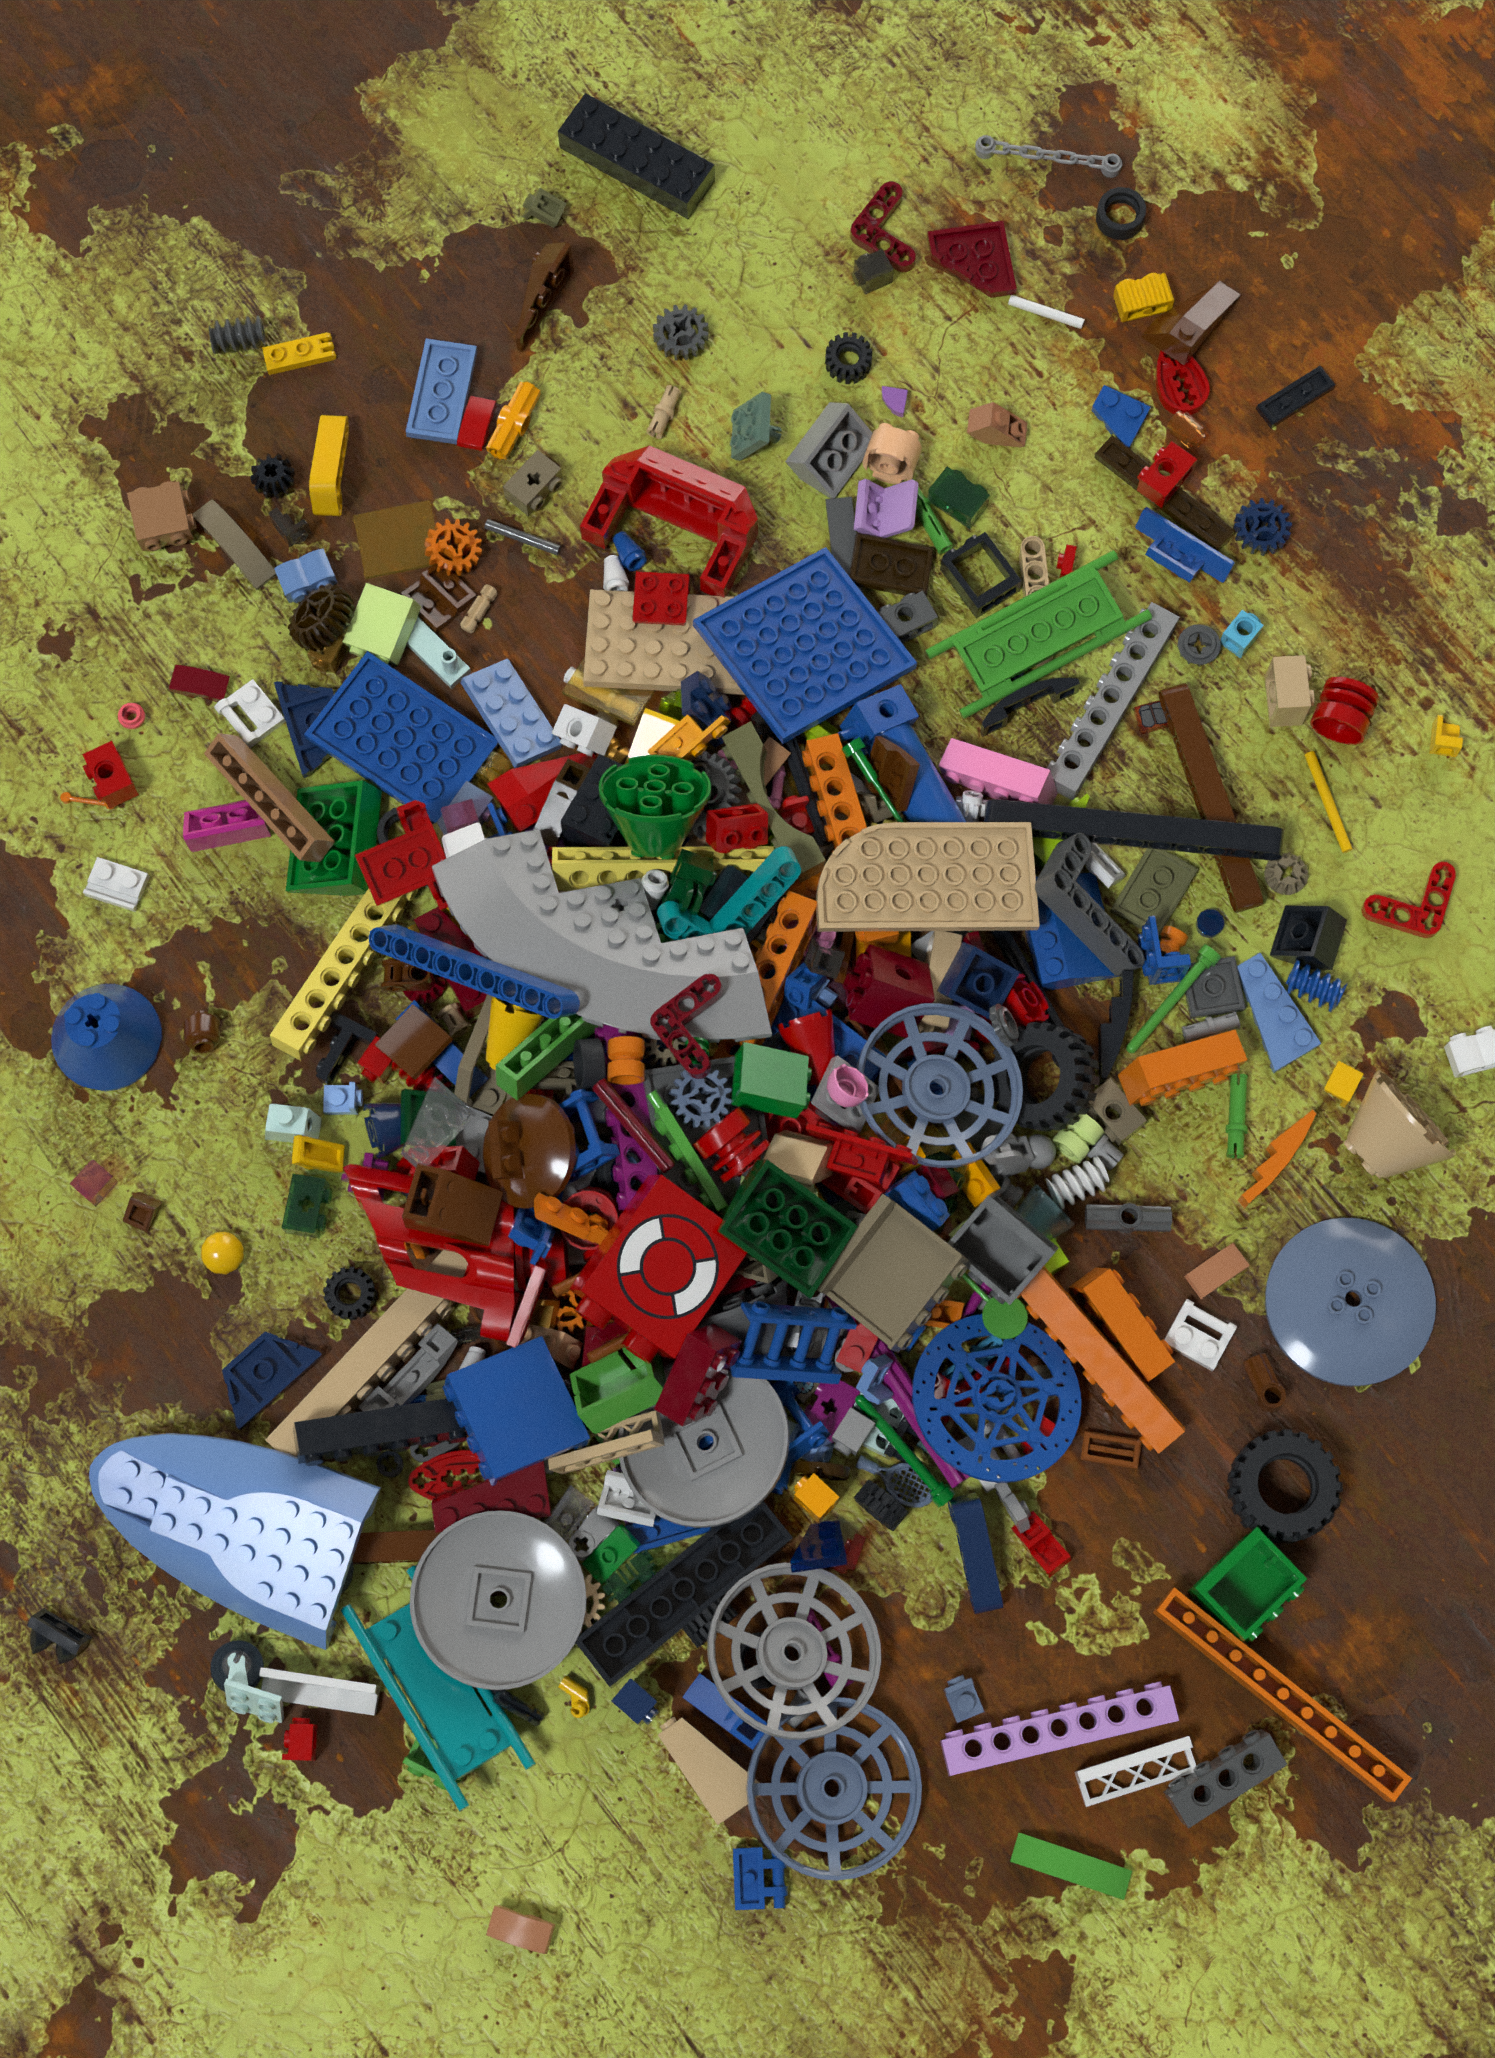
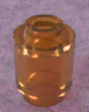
(1187, 429)

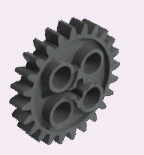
(722, 783)

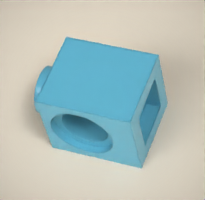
(1239, 643)

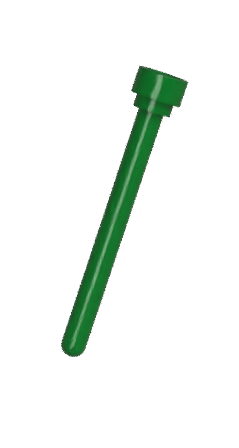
(940, 1492)

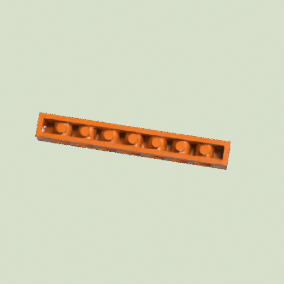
(828, 751)
(797, 941)

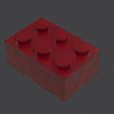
(698, 1375)

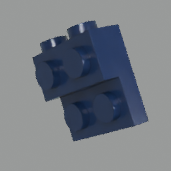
(704, 702)

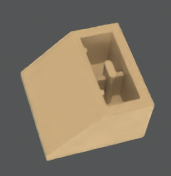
(800, 1156)

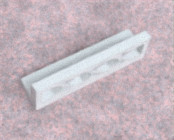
(321, 1691)
(1131, 1760)

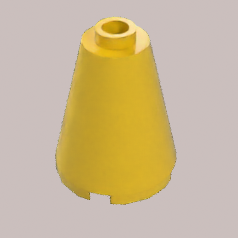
(508, 1028)

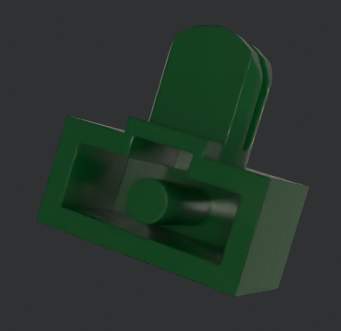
(690, 880)

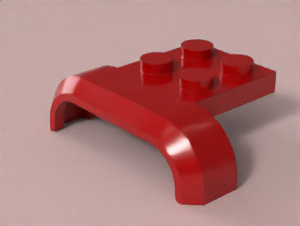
(406, 860)

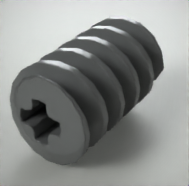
(237, 335)

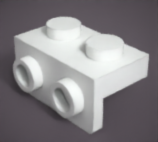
(621, 1503)

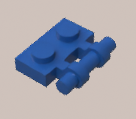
(749, 1879)

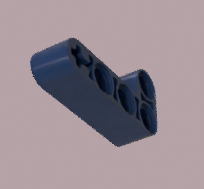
(976, 1552)

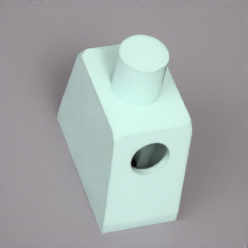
(289, 1121)

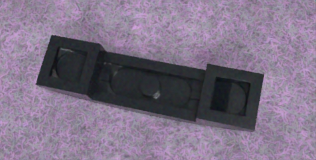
(1056, 688)

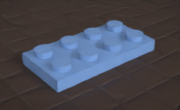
(441, 391)
(511, 713)

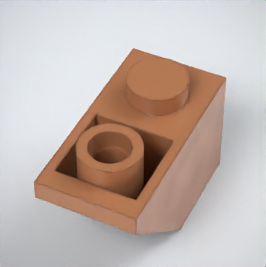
(996, 426)

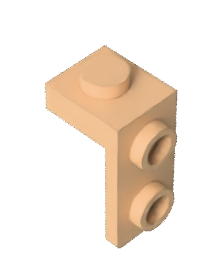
(562, 1347)

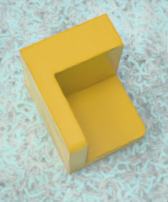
(1445, 738)
(1343, 1082)

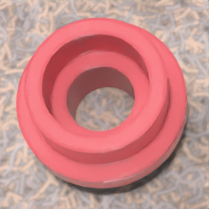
(126, 710)

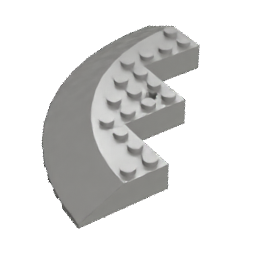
(597, 942)

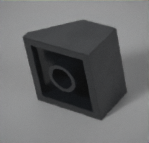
(1309, 936)

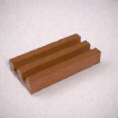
(1110, 1461)

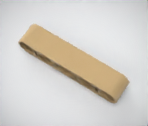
(1033, 565)

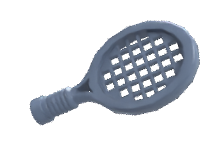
(874, 1468)

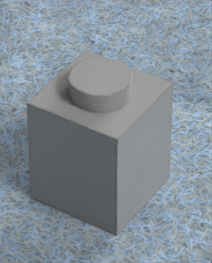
(852, 1432)

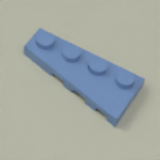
(1281, 1025)

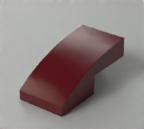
(198, 682)

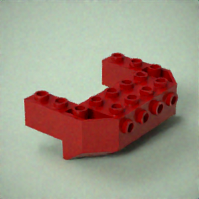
(683, 497)

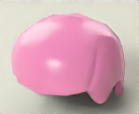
(847, 1086)

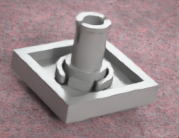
(848, 1117)

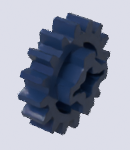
(1258, 516)

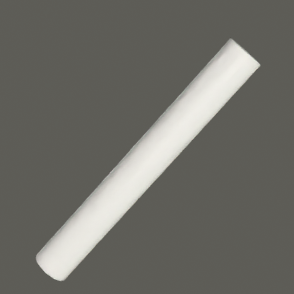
(1046, 311)

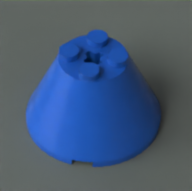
(106, 1037)

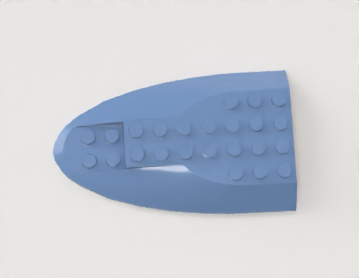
(238, 1524)

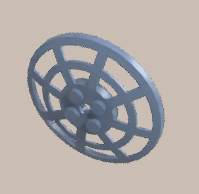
(949, 1075)
(847, 1802)

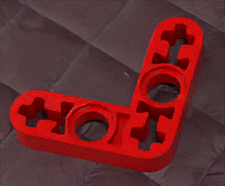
(1416, 914)

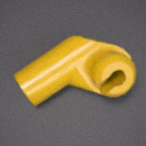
(579, 1696)

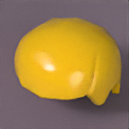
(222, 1252)

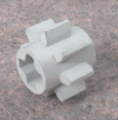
(971, 805)

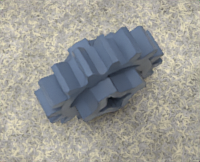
(702, 1108)

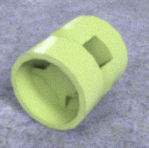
(1076, 1139)

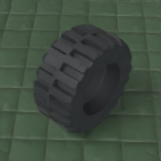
(1075, 1080)
(1311, 1459)

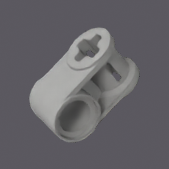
(594, 1530)

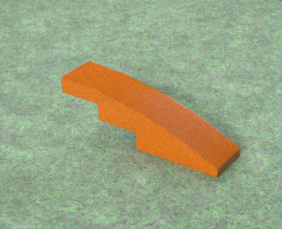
(1282, 1151)

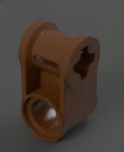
(401, 977)

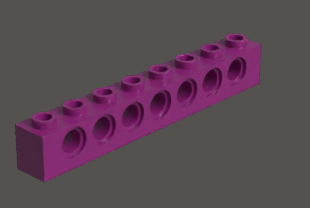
(624, 1170)

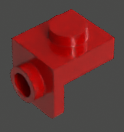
(1066, 560)

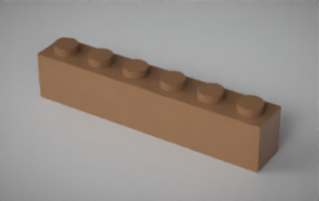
(269, 797)

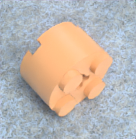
(892, 454)

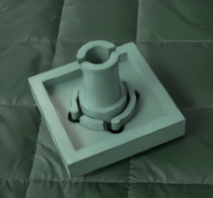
(752, 427)

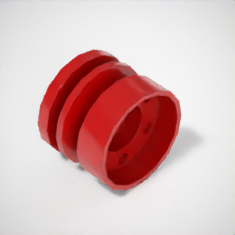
(1344, 710)
(731, 1145)
(595, 1200)
(556, 1257)

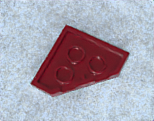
(976, 255)

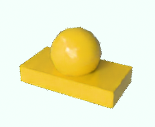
(317, 1154)

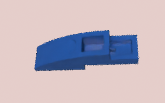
(450, 1059)

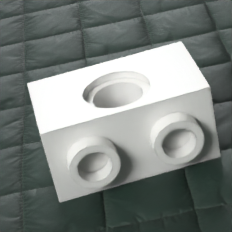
(584, 730)

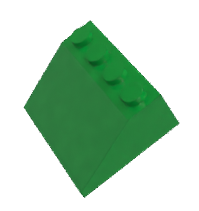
(351, 819)

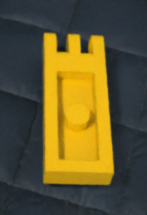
(299, 353)

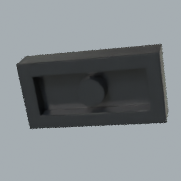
(50, 1628)

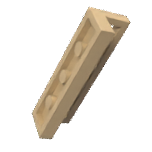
(612, 1449)

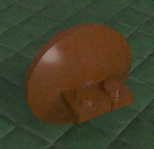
(529, 1149)

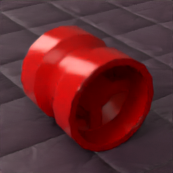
(742, 714)

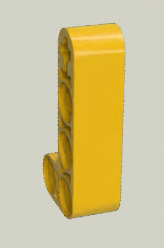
(328, 465)

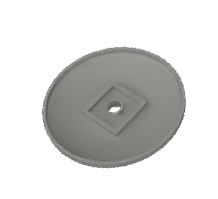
(729, 1478)
(487, 1643)

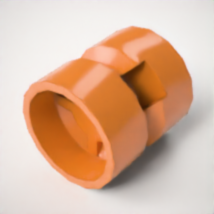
(626, 1063)

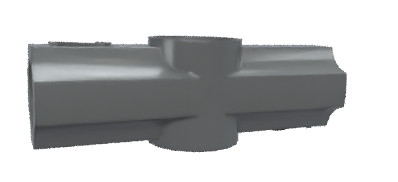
(1146, 1218)

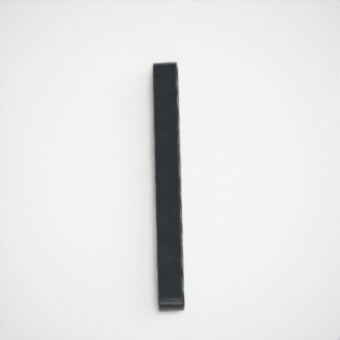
(1142, 829)

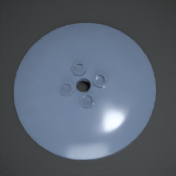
(1342, 1341)

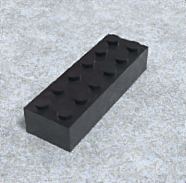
(636, 156)

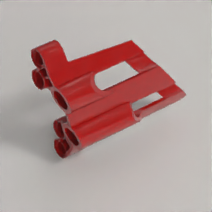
(489, 1269)

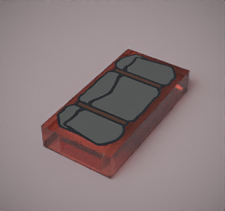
(1150, 717)

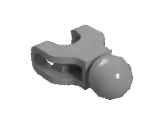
(1018, 1154)

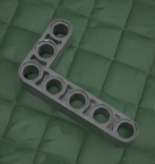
(1080, 912)

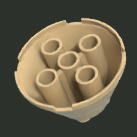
(1394, 1132)

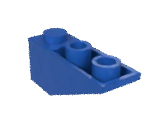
(706, 1698)

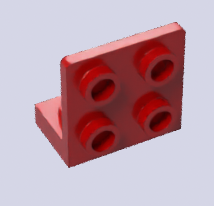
(661, 598)

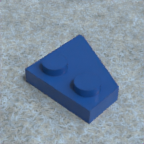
(1120, 414)

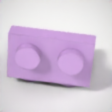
(885, 510)

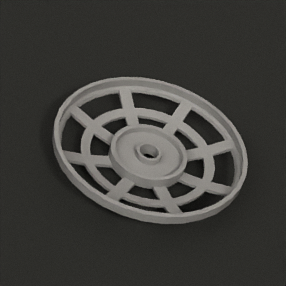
(809, 1644)

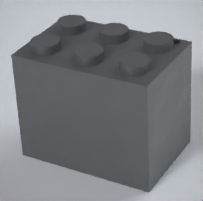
(1002, 1248)

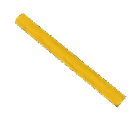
(1328, 802)

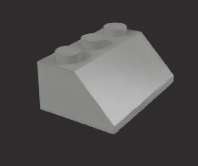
(831, 449)

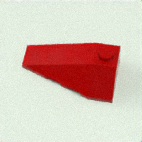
(526, 788)

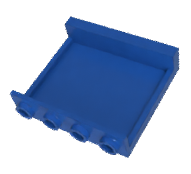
(515, 1410)

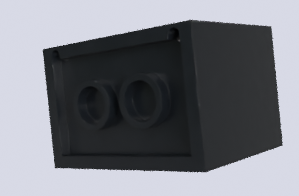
(587, 819)

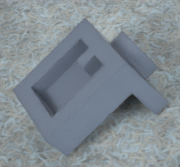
(963, 1698)

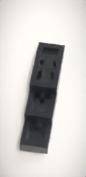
(1112, 1034)

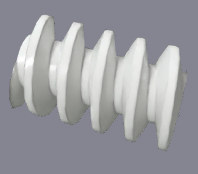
(1078, 1182)

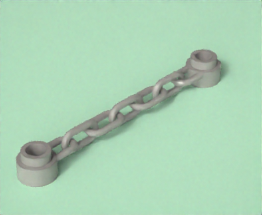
(1107, 169)

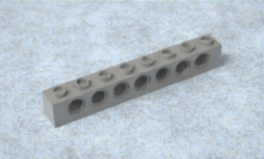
(1070, 781)

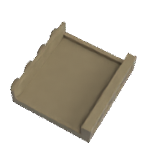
(893, 1273)

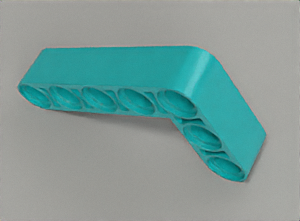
(744, 907)

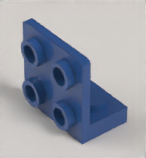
(1160, 969)

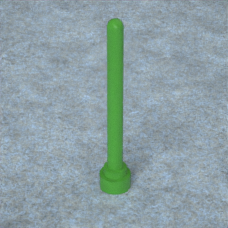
(1206, 958)

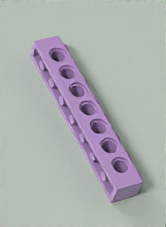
(1162, 1712)

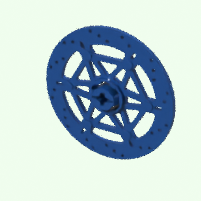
(988, 1407)

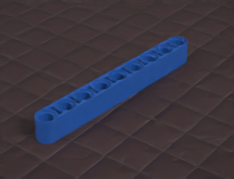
(474, 971)

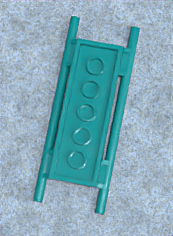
(446, 1706)

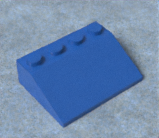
(1058, 954)

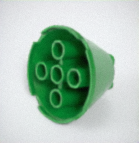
(654, 802)

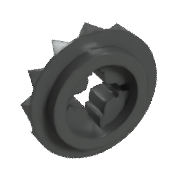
(1207, 637)
(1004, 1025)

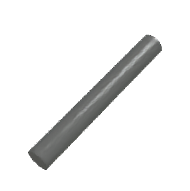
(522, 537)

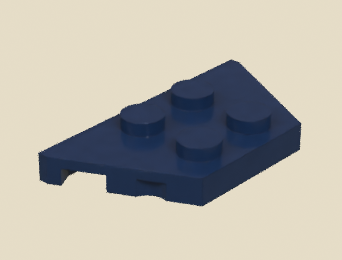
(300, 709)
(264, 1374)

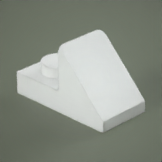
(462, 839)

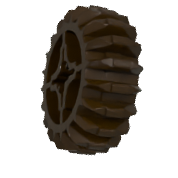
(321, 617)

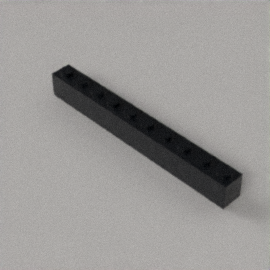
(380, 1430)

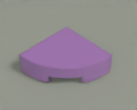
(895, 399)

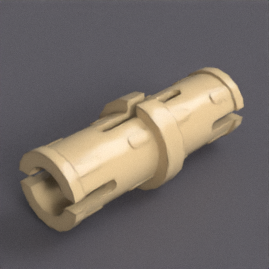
(663, 412)

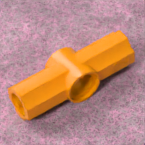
(513, 420)

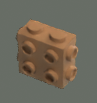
(161, 516)

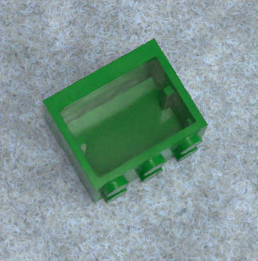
(1248, 1586)

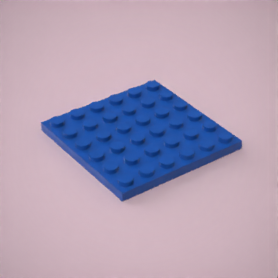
(804, 645)

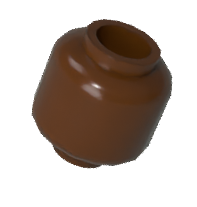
(201, 1031)

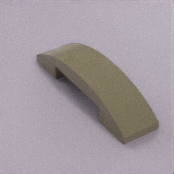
(235, 544)

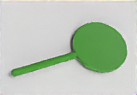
(1000, 1319)

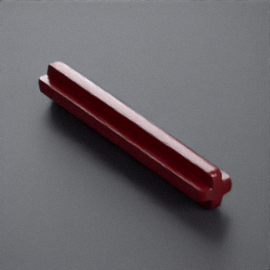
(634, 1125)

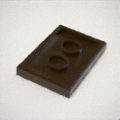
(890, 565)

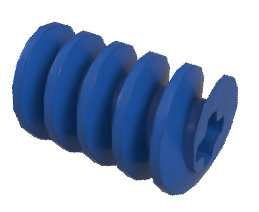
(1314, 986)

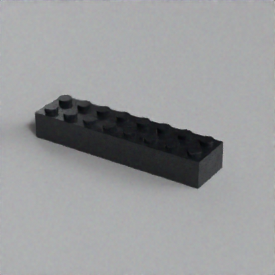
(681, 1592)

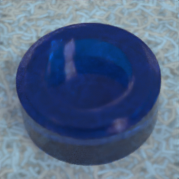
(1209, 923)

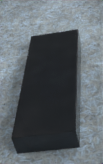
(1295, 397)

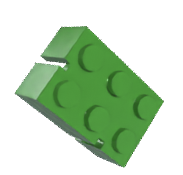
(614, 1391)

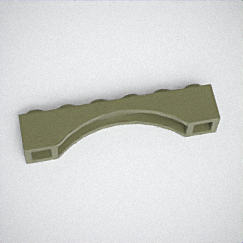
(750, 756)

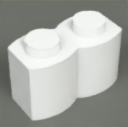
(1471, 1053)

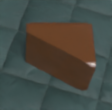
(141, 1211)

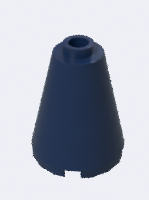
(384, 1127)

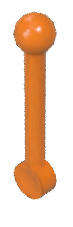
(67, 798)

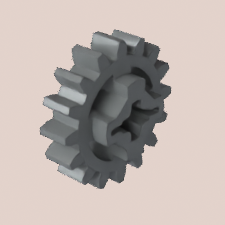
(686, 339)

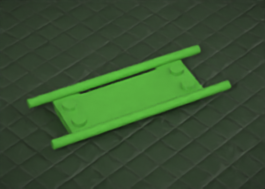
(1037, 630)

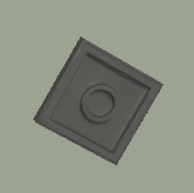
(1216, 991)

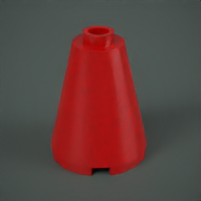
(1024, 1003)
(813, 1038)

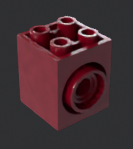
(884, 985)

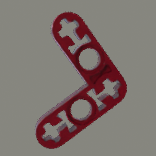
(874, 225)
(678, 1019)

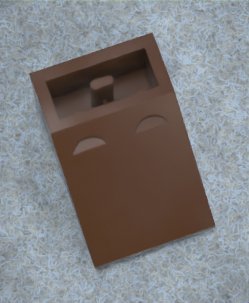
(451, 1206)

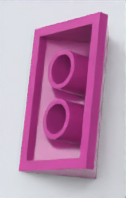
(223, 826)

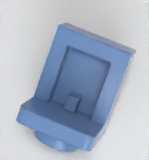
(871, 1380)

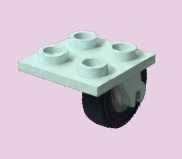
(236, 1672)

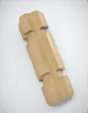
(478, 608)

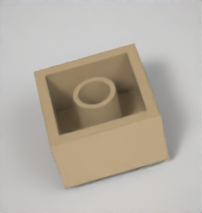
(1288, 691)

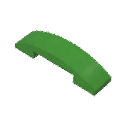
(1071, 1866)

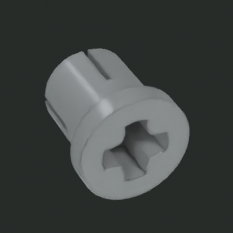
(1106, 1152)

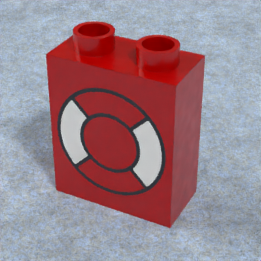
(657, 1270)

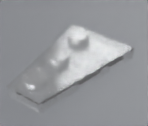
(436, 1124)

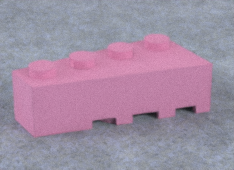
(996, 774)

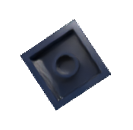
(977, 980)

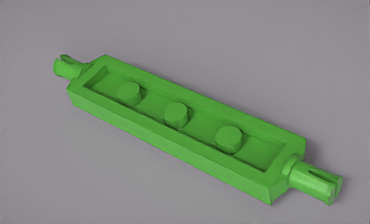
(682, 1149)

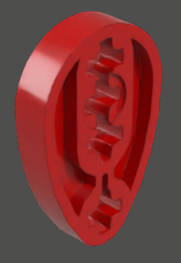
(1168, 389)
(438, 1468)

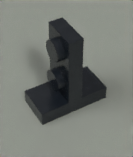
(341, 1046)

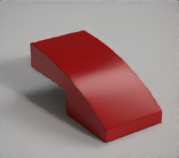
(476, 423)
(1043, 1546)

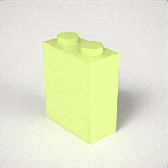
(381, 624)

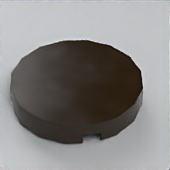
(829, 1471)

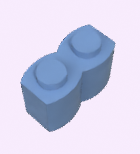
(304, 574)

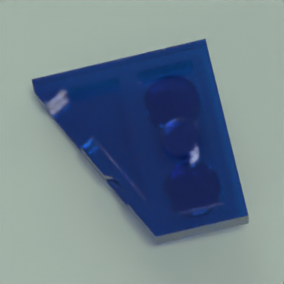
(820, 1548)

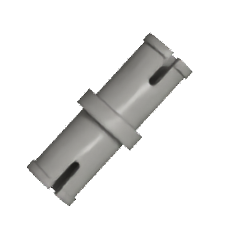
(1211, 1027)

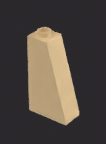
(940, 954)
(710, 1771)

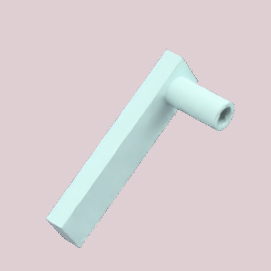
(437, 654)

